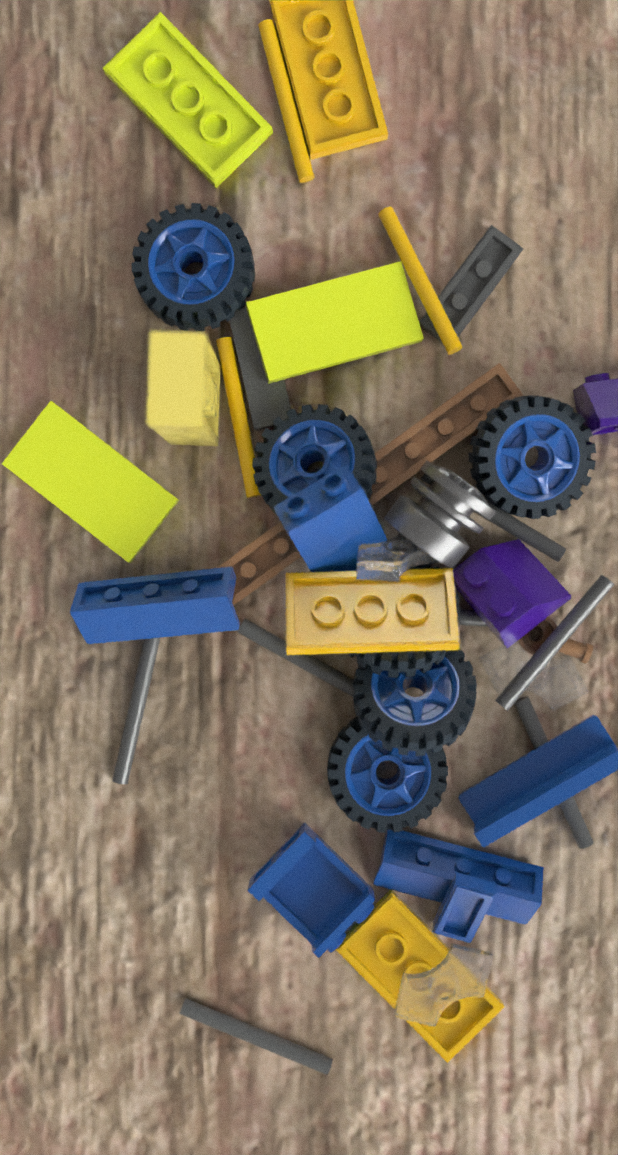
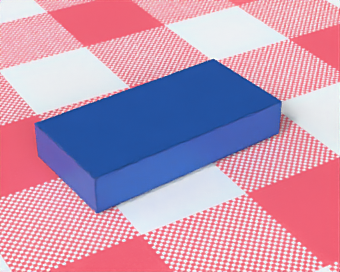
(463, 907)

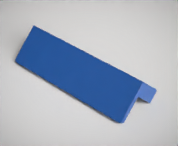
(156, 606)
(540, 780)
(428, 866)

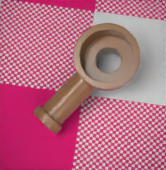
(571, 647)

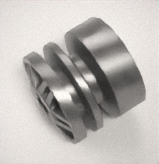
(440, 514)

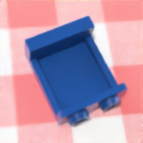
(330, 522)
(313, 890)

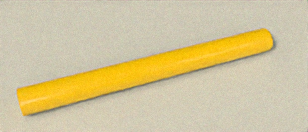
(286, 101)
(420, 280)
(238, 413)

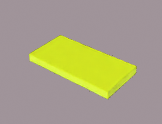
(188, 100)
(334, 322)
(90, 481)

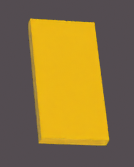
(329, 74)
(352, 615)
(398, 943)

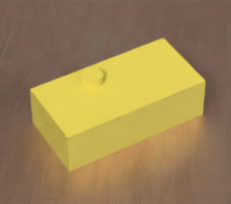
(183, 388)

